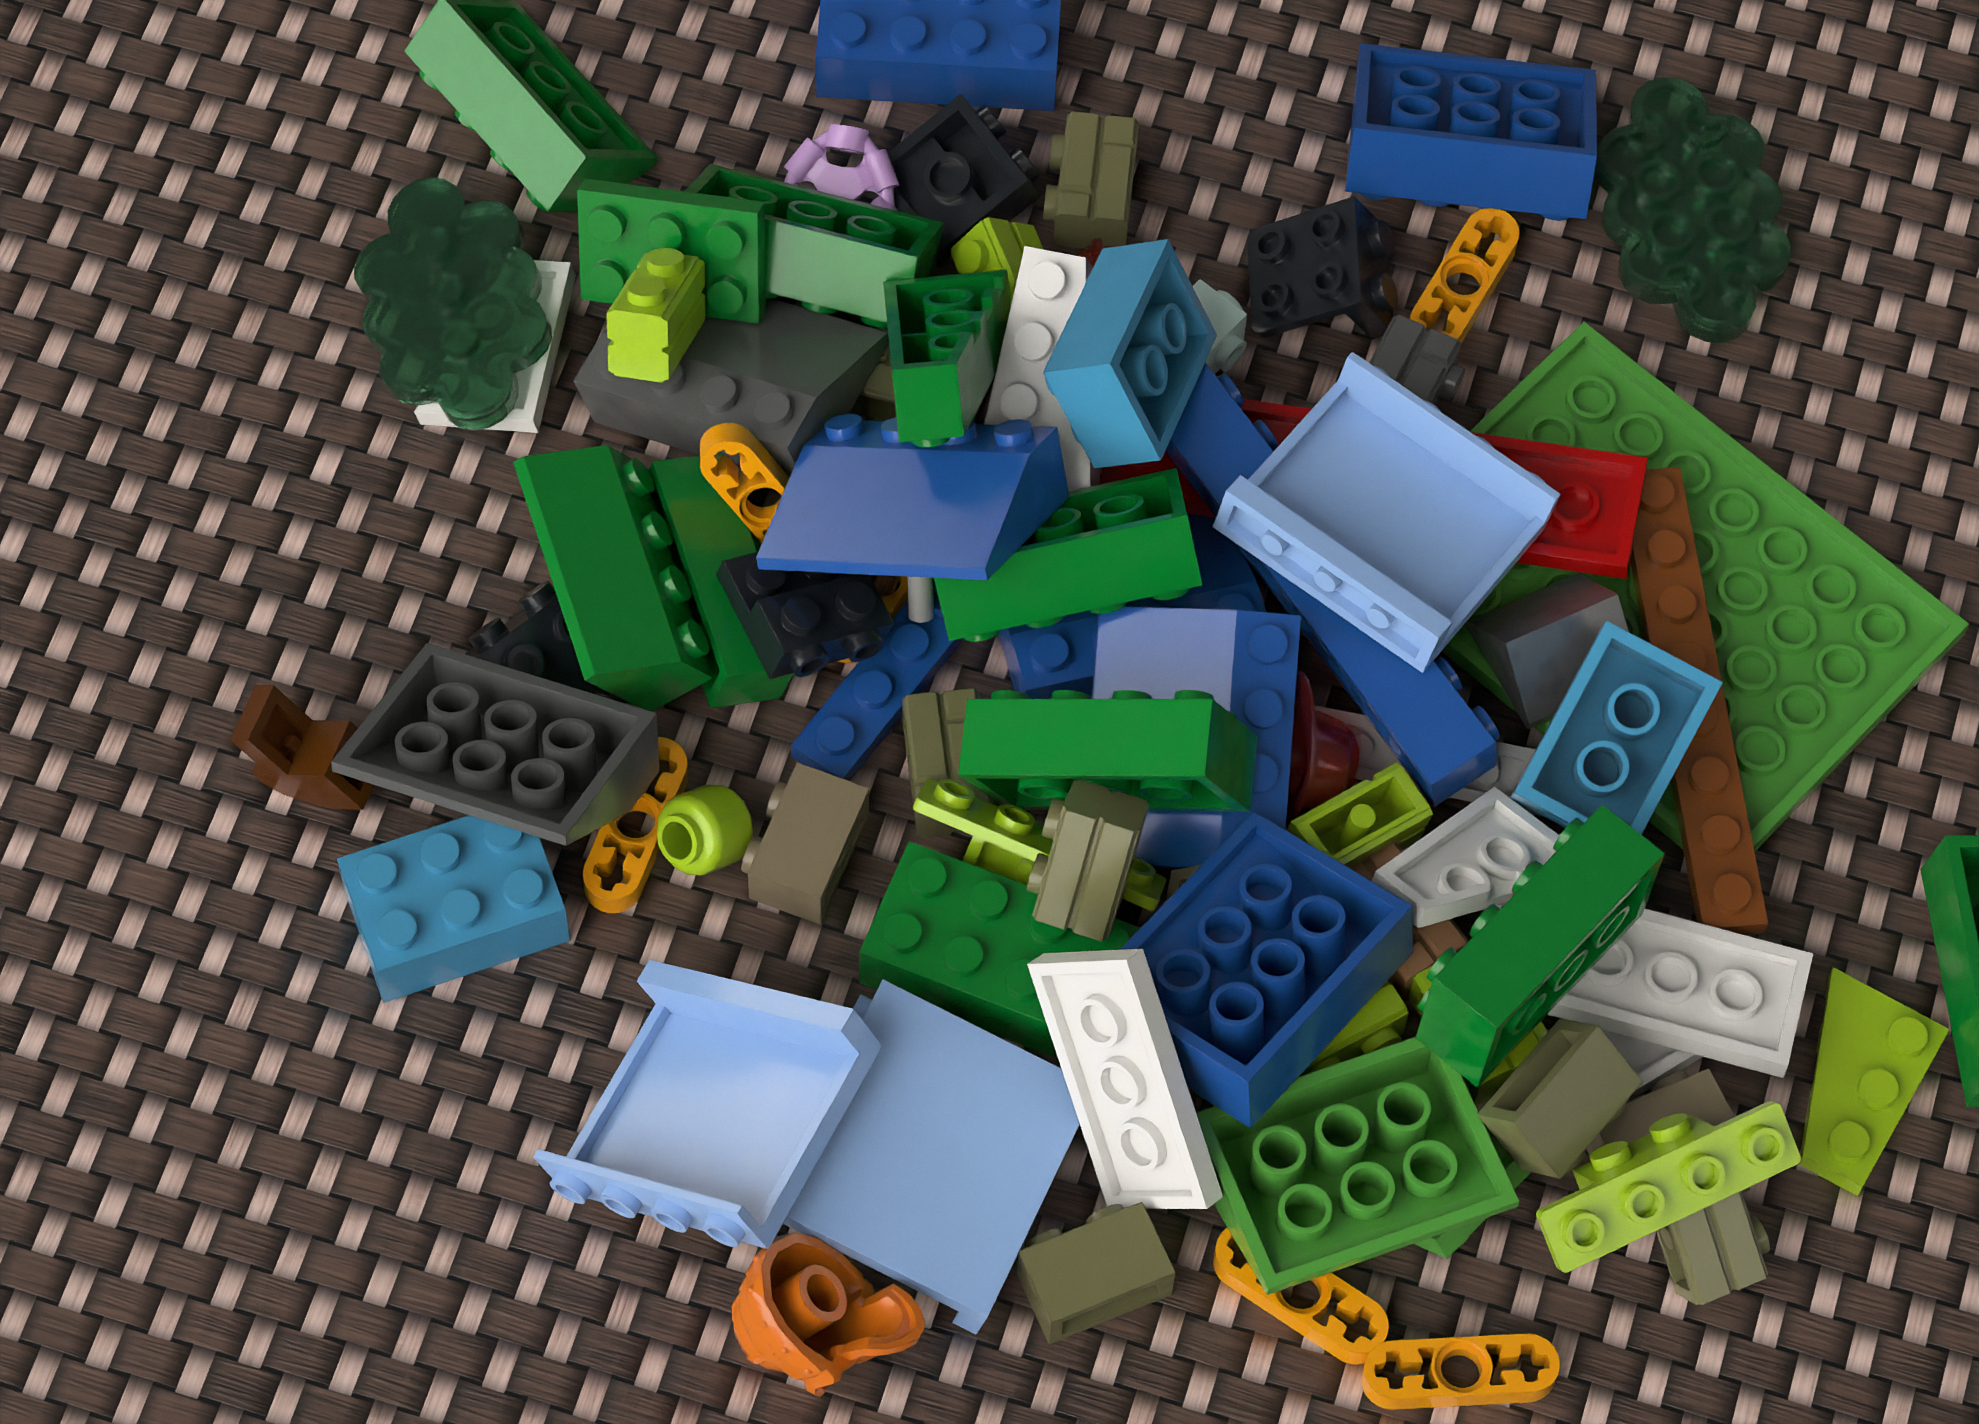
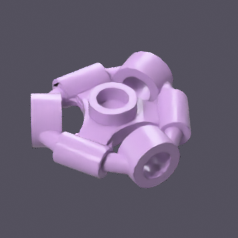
(872, 174)

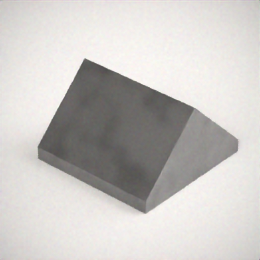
(1542, 641)

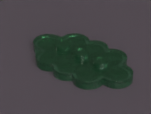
(1691, 210)
(452, 303)

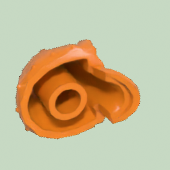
(816, 1314)

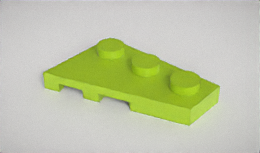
(1863, 1078)

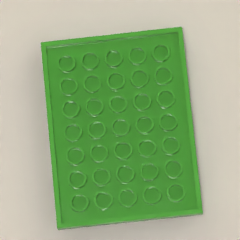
(1801, 611)

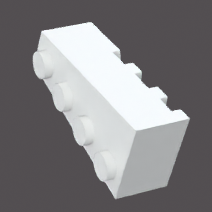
(1039, 311)

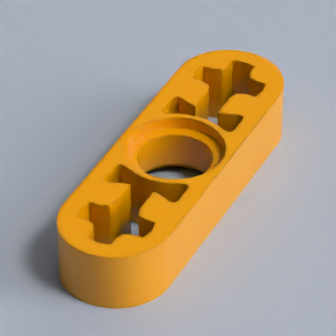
(1463, 259)
(758, 470)
(639, 852)
(1331, 1338)
(1511, 1383)

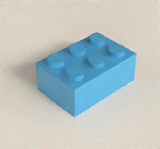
(1130, 354)
(1616, 732)
(451, 903)

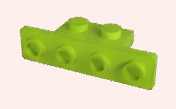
(1010, 839)
(1663, 1179)

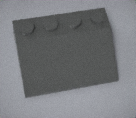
(767, 376)
(505, 746)

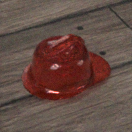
(1321, 754)

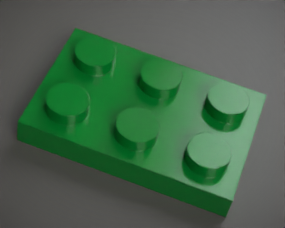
(628, 220)

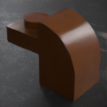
(297, 752)

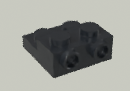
(961, 172)
(805, 617)

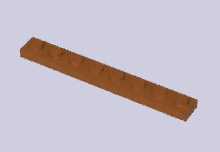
(1707, 780)

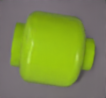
(704, 829)

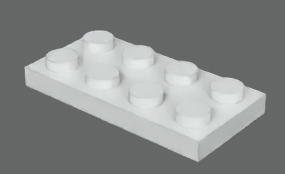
(1696, 992)
(1125, 1079)

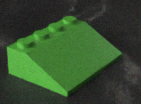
(1355, 1165)

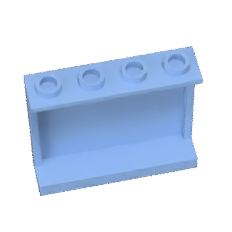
(1388, 513)
(717, 1107)
(939, 1155)

